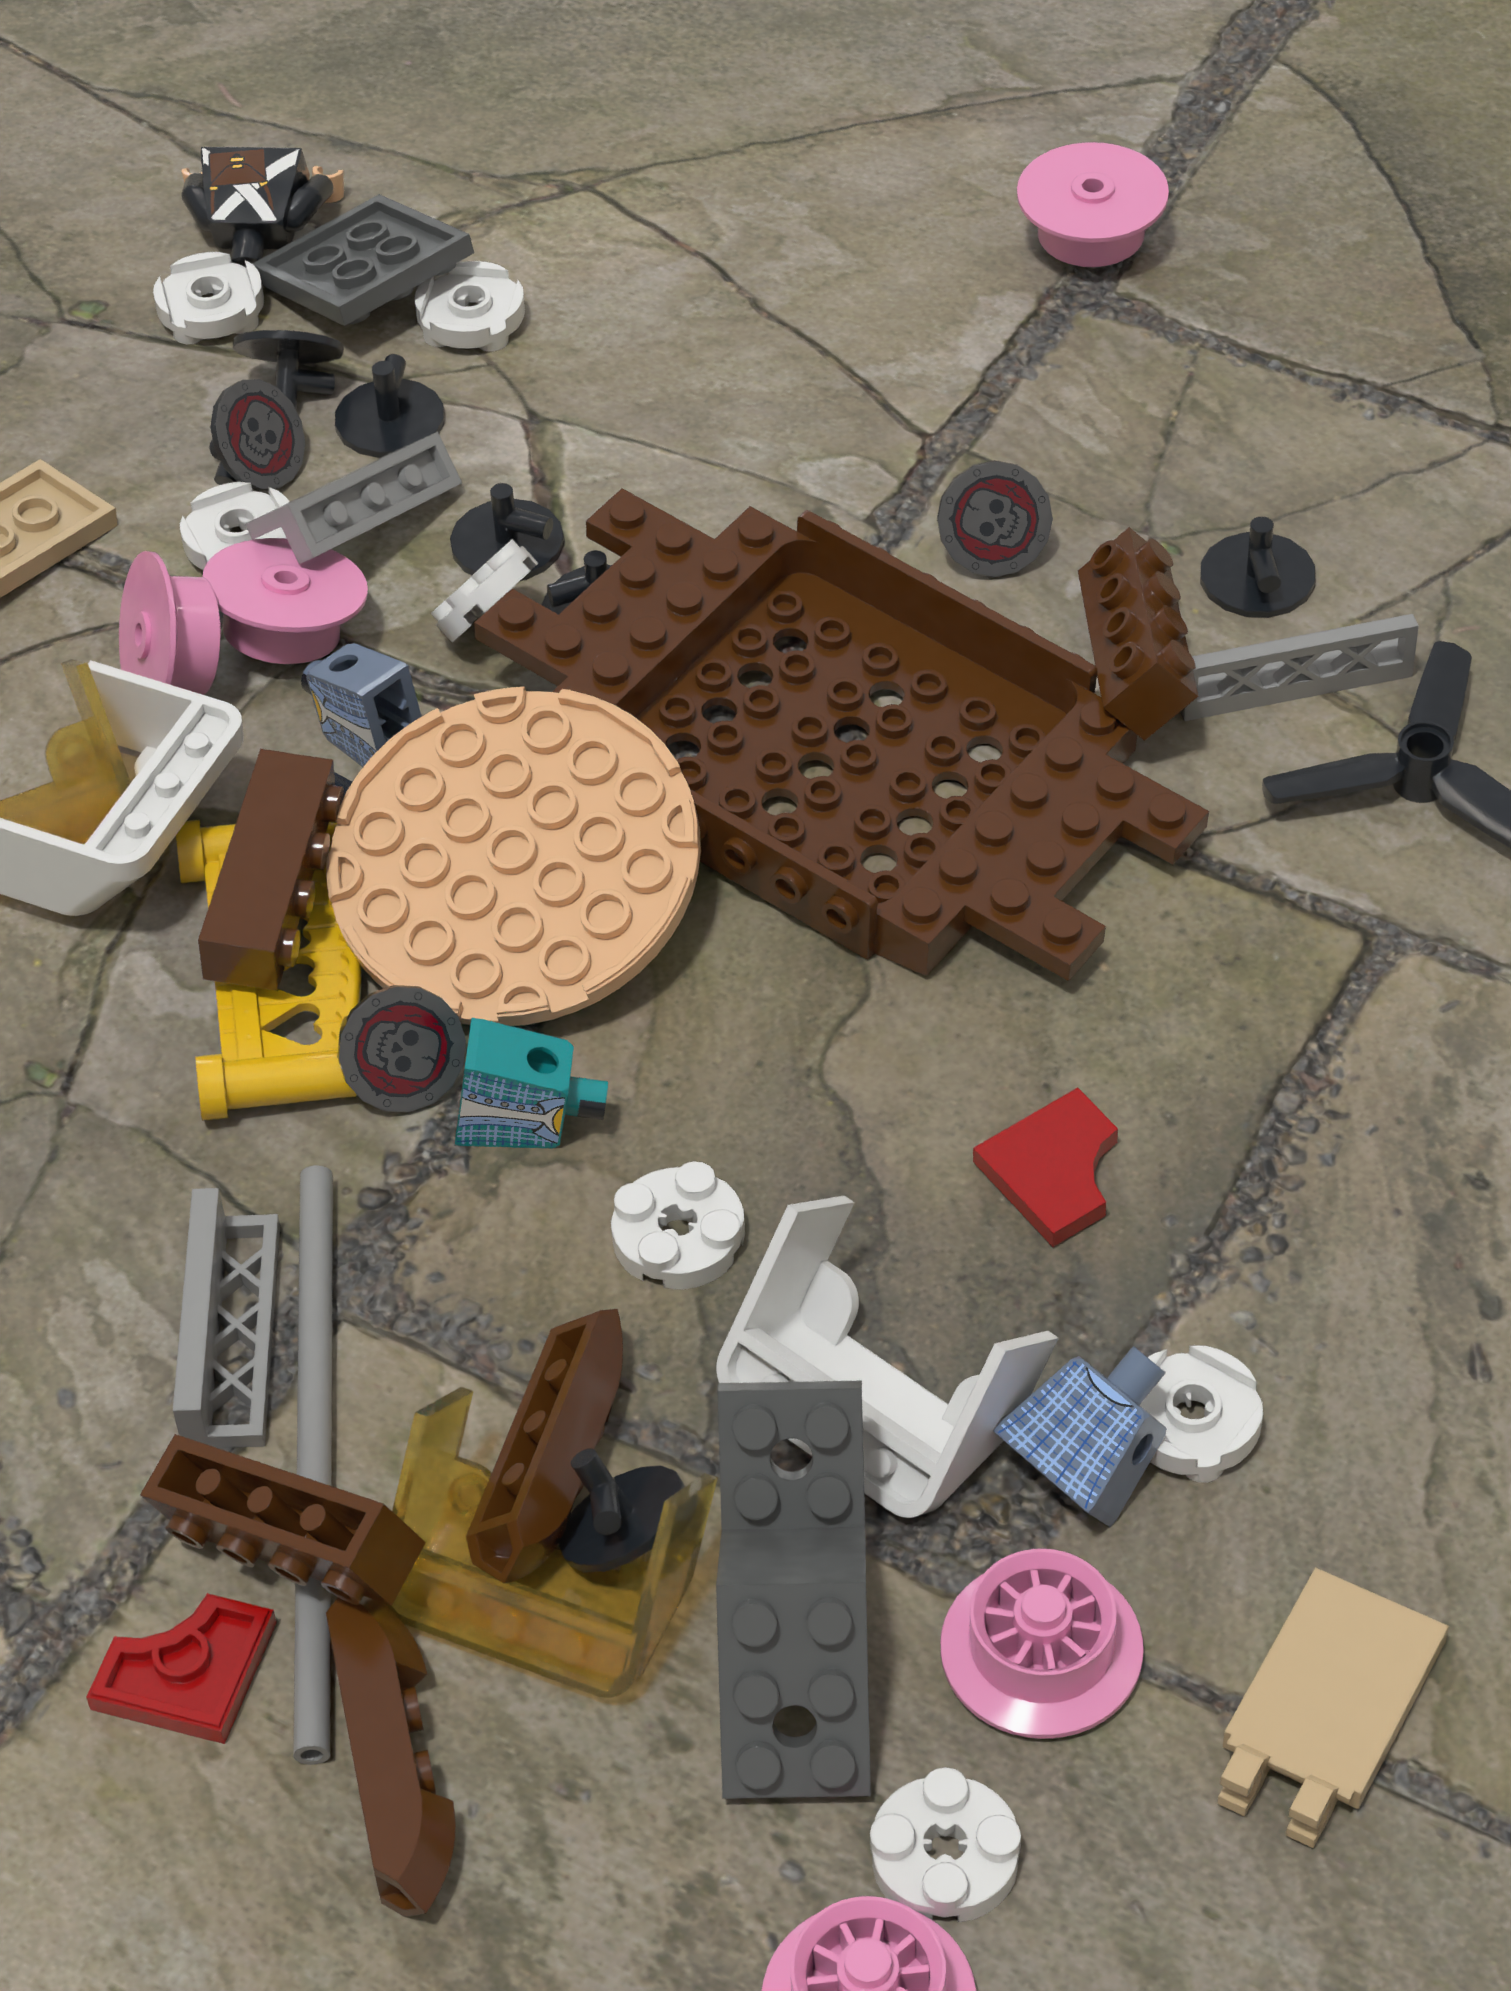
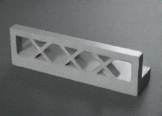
(362, 498)
(1303, 666)
(201, 1319)

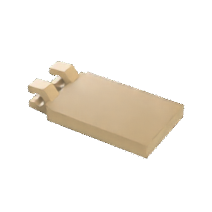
(45, 521)
(1329, 1700)

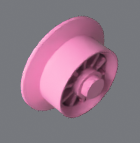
(1092, 201)
(284, 607)
(169, 626)
(1041, 1645)
(868, 1947)

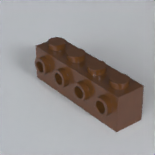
(1137, 633)
(270, 870)
(283, 1520)

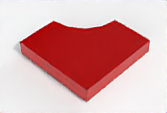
(1050, 1165)
(188, 1675)

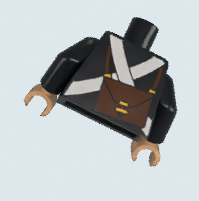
(256, 197)

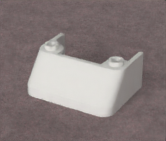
(184, 750)
(798, 1331)

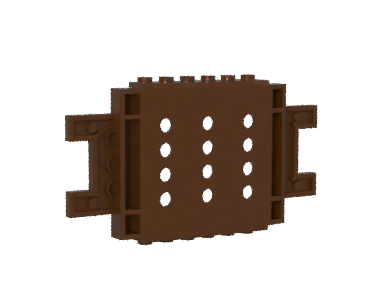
(696, 612)

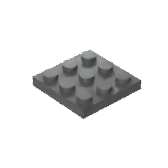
(363, 259)

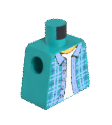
(521, 1089)

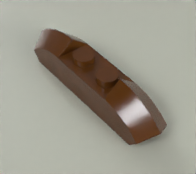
(558, 1417)
(404, 1818)

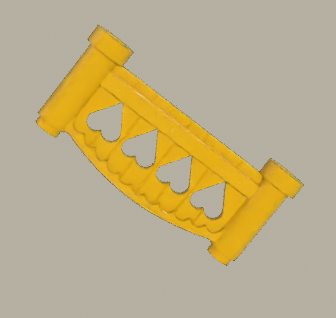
(255, 1063)

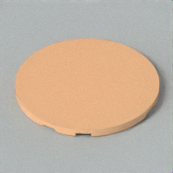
(515, 854)

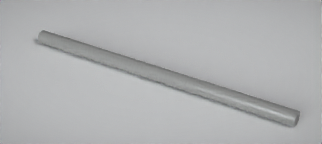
(314, 1456)

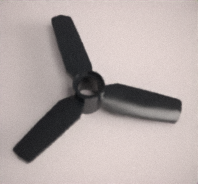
(1423, 758)

